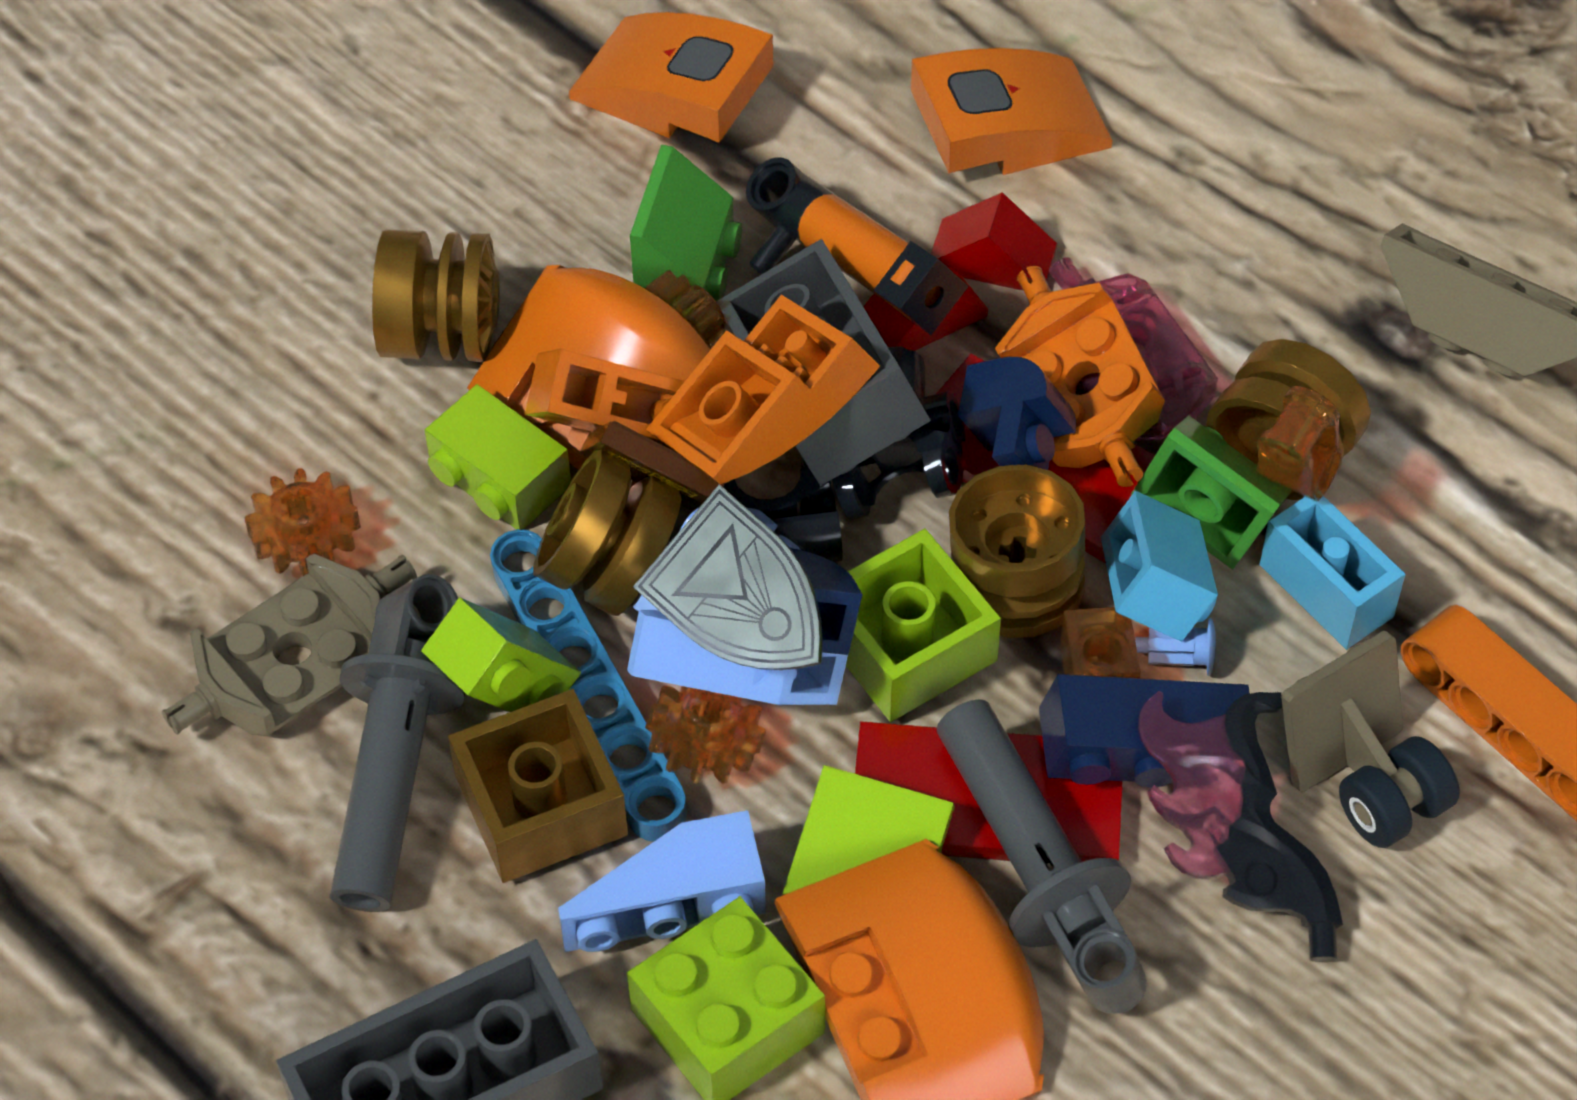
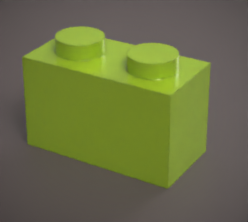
(497, 458)
(497, 658)

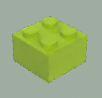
(918, 626)
(727, 1002)

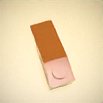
(595, 391)

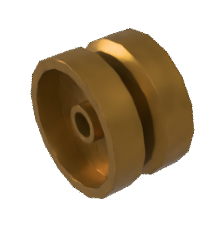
(1258, 392)
(606, 532)

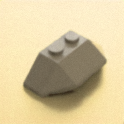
(1480, 305)

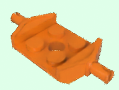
(1078, 335)

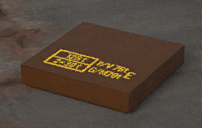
(651, 459)

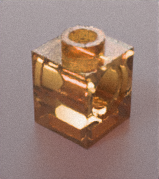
(1099, 637)

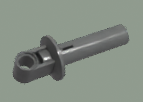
(400, 693)
(1062, 905)

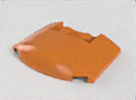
(594, 317)
(919, 980)

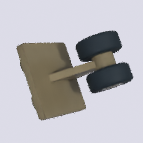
(1342, 720)

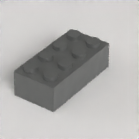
(883, 408)
(474, 1037)

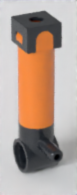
(863, 248)

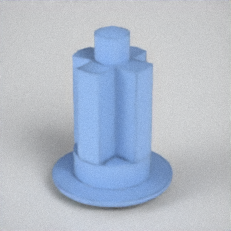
(1195, 649)

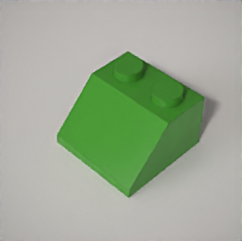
(684, 226)
(1214, 484)

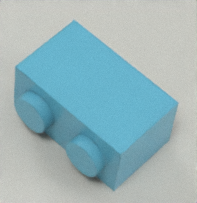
(1159, 567)
(1331, 569)

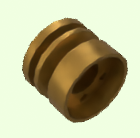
(434, 295)
(1021, 545)

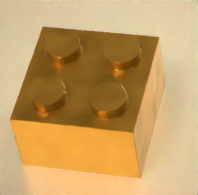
(538, 785)

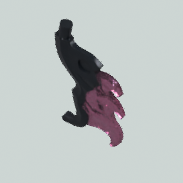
(1225, 813)

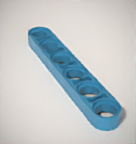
(597, 677)

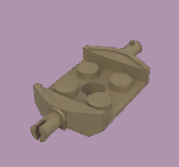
(239, 665)

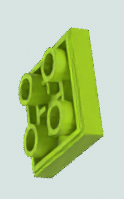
(860, 821)

